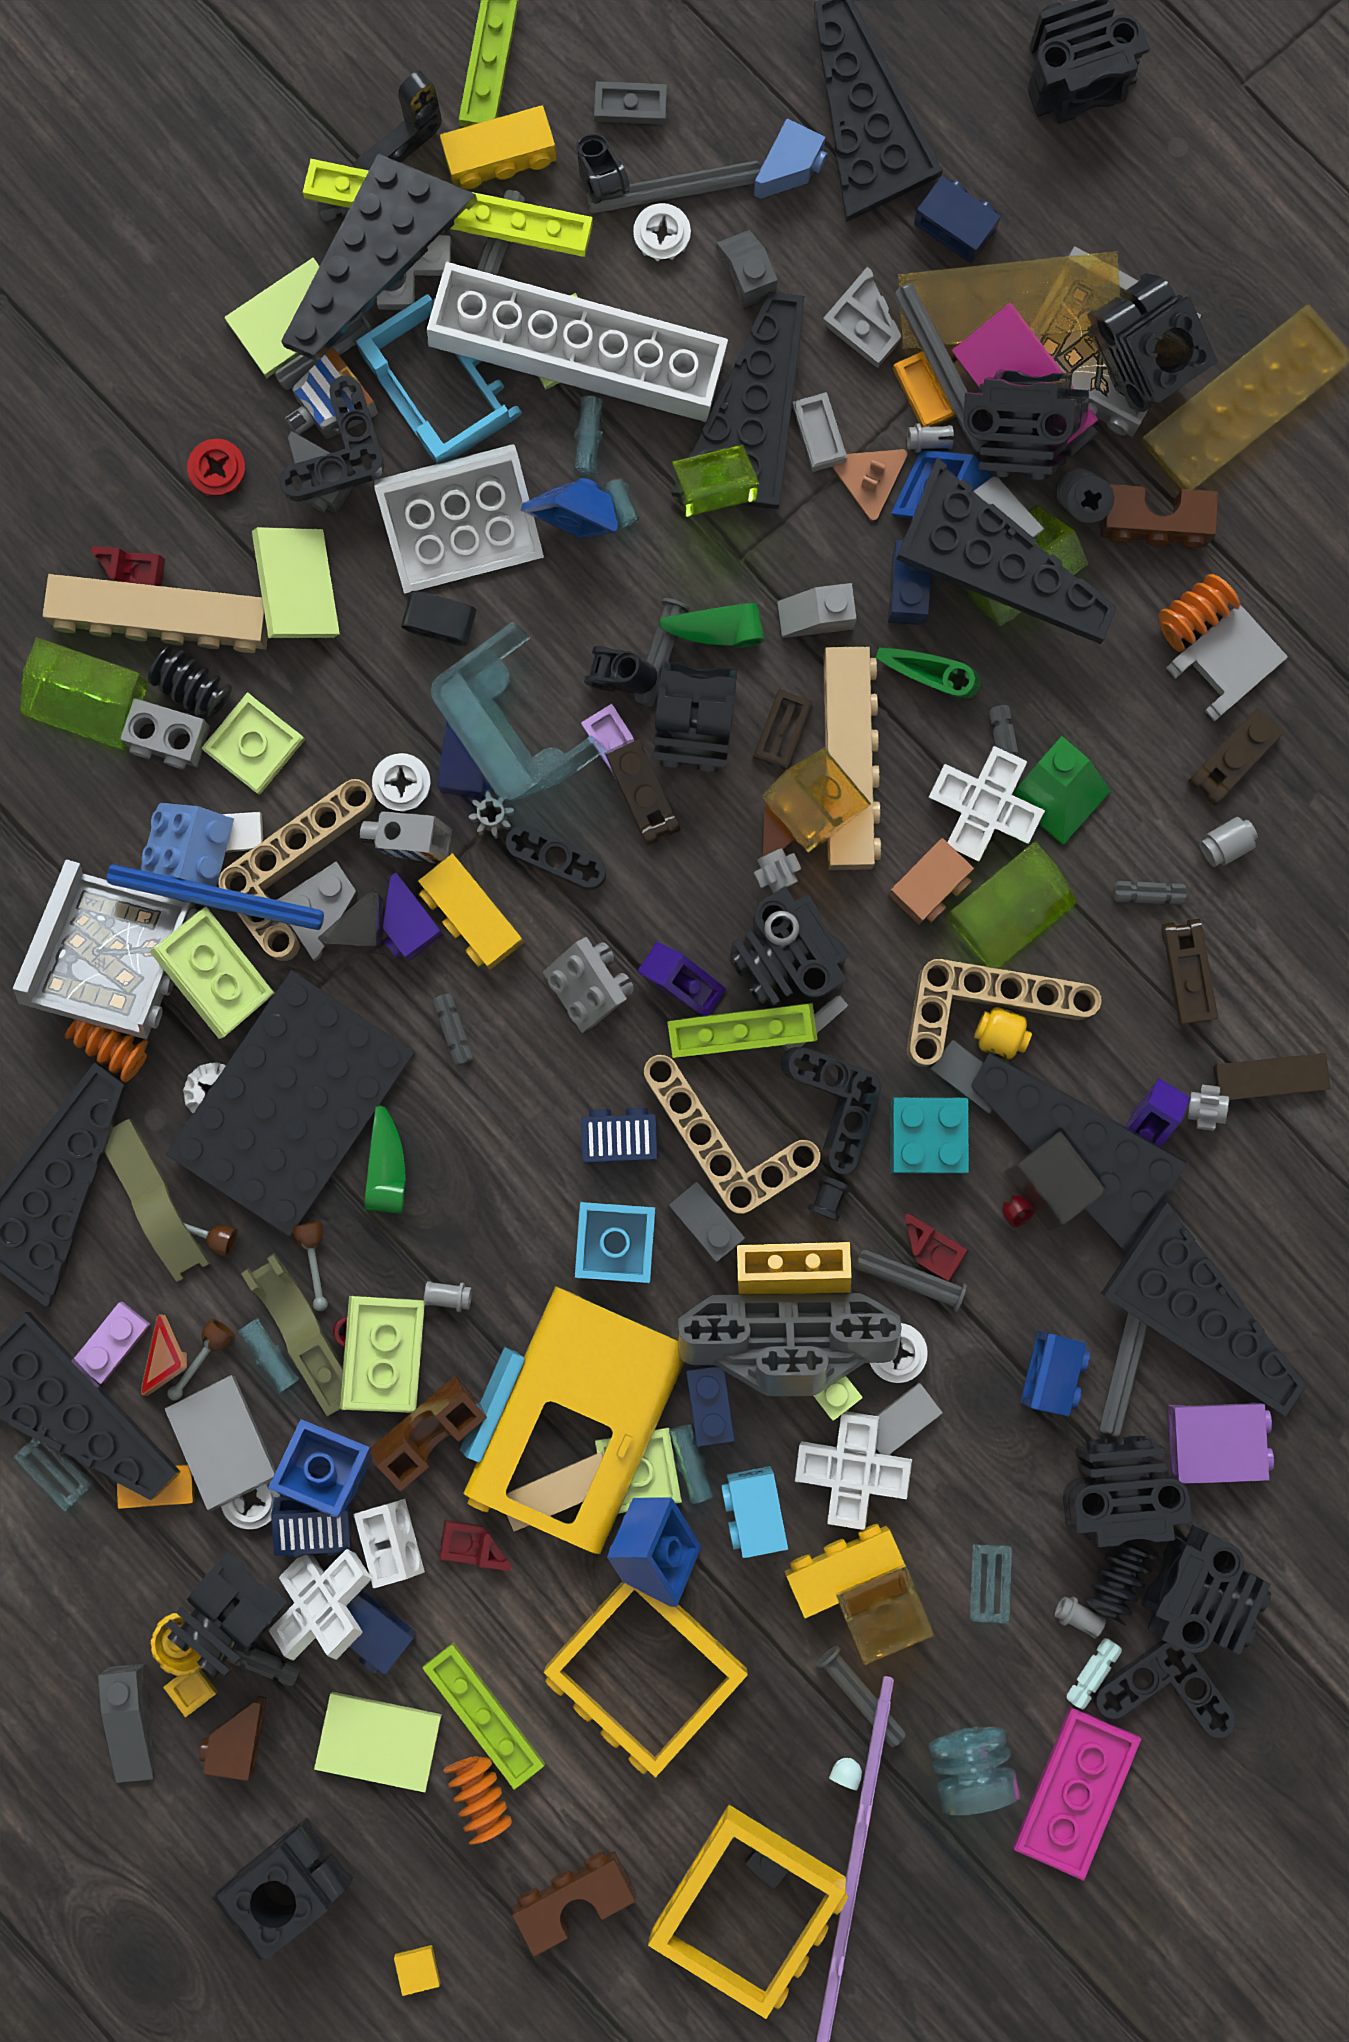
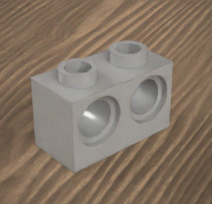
(168, 727)

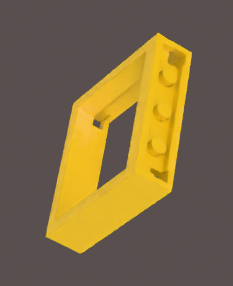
(612, 1730)
(738, 1825)

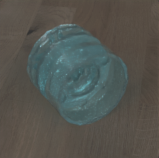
(976, 1781)

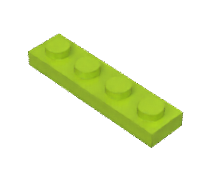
(488, 61)
(742, 1030)
(483, 1715)

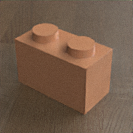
(931, 881)

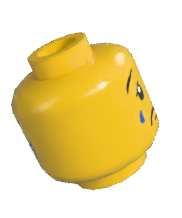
(1002, 1033)

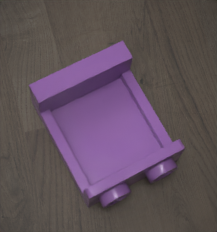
(1220, 1443)

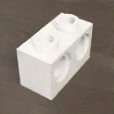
(389, 1543)

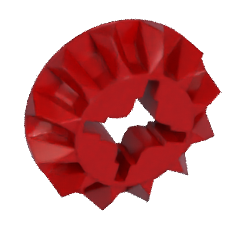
(218, 451)

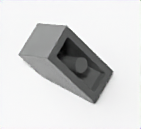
(748, 268)
(305, 450)
(706, 1221)

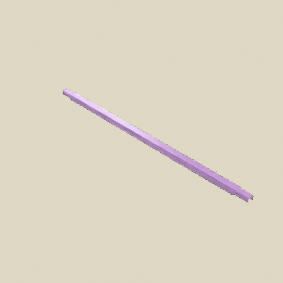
(855, 1860)

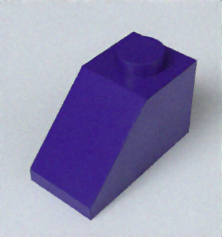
(407, 922)
(681, 979)
(1159, 1112)

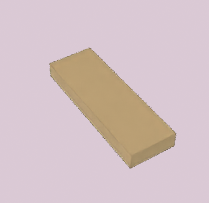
(556, 1490)

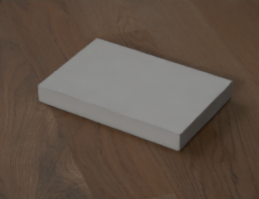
(221, 1443)

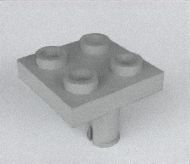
(586, 983)

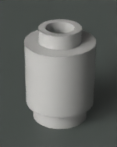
(1229, 842)

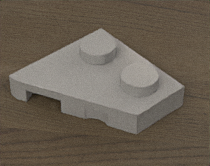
(864, 320)
(325, 891)

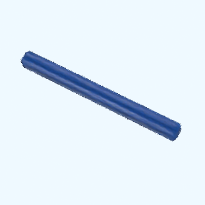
(215, 897)

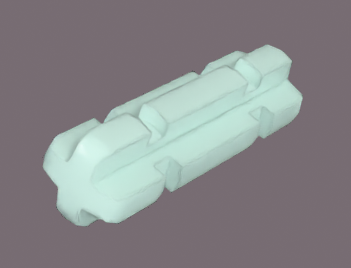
(1094, 1673)

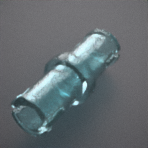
(588, 435)
(268, 1355)
(691, 1463)

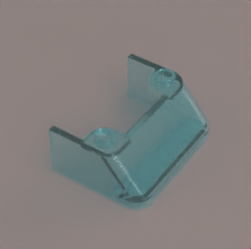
(467, 702)

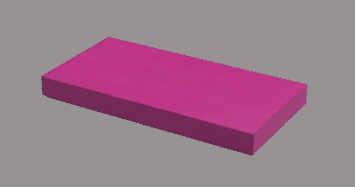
(1009, 344)
(1076, 1793)

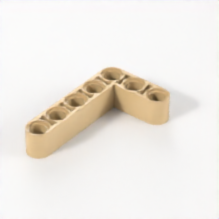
(289, 859)
(989, 995)
(717, 1145)

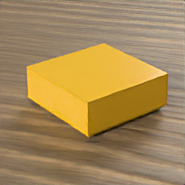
(190, 1691)
(417, 1970)

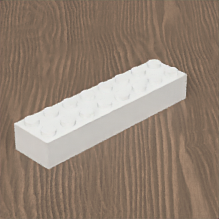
(576, 342)

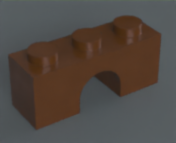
(1190, 523)
(405, 1449)
(600, 1883)

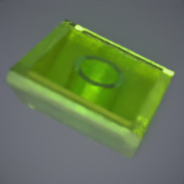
(715, 480)

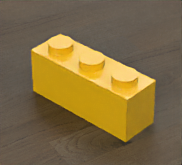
(499, 148)
(469, 913)
(794, 1268)
(842, 1567)

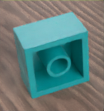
(929, 1136)

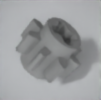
(482, 810)
(777, 870)
(1208, 1107)

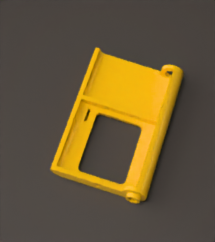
(598, 1369)

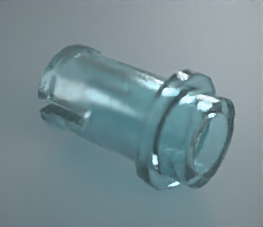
(622, 502)

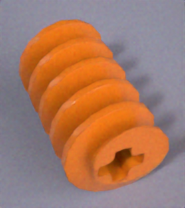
(1195, 609)
(110, 1047)
(479, 1797)

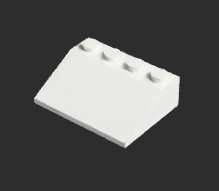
(458, 518)

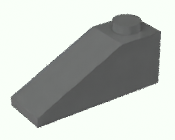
(127, 1721)

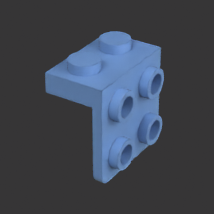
(187, 843)

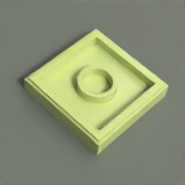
(253, 743)
(656, 1472)

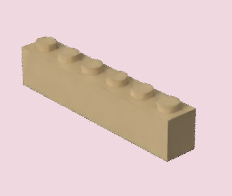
(155, 612)
(851, 744)

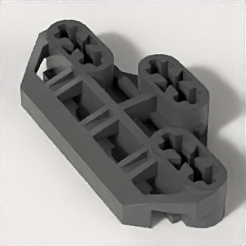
(803, 1338)

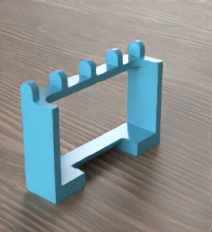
(439, 452)

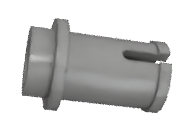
(927, 437)
(448, 1295)
(1086, 1620)

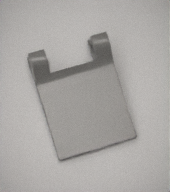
(1231, 659)

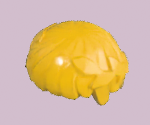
(169, 1655)

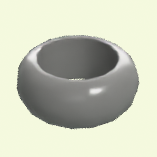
(779, 941)

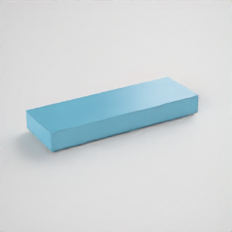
(493, 1403)

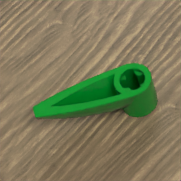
(727, 625)
(932, 671)
(386, 1167)

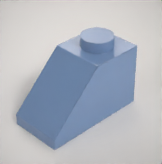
(791, 160)

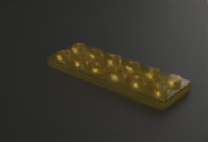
(1047, 293)
(1247, 399)

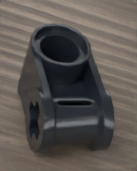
(600, 168)
(620, 671)

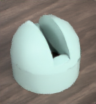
(846, 1773)

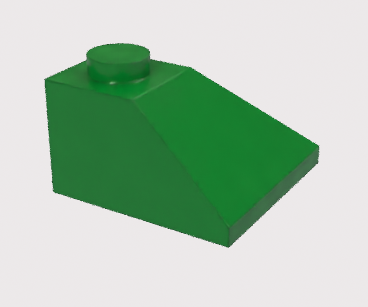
(1064, 787)

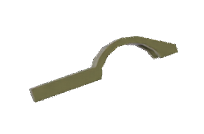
(152, 1200)
(300, 1331)

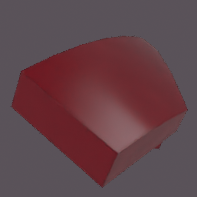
(131, 567)
(933, 1249)
(470, 1545)

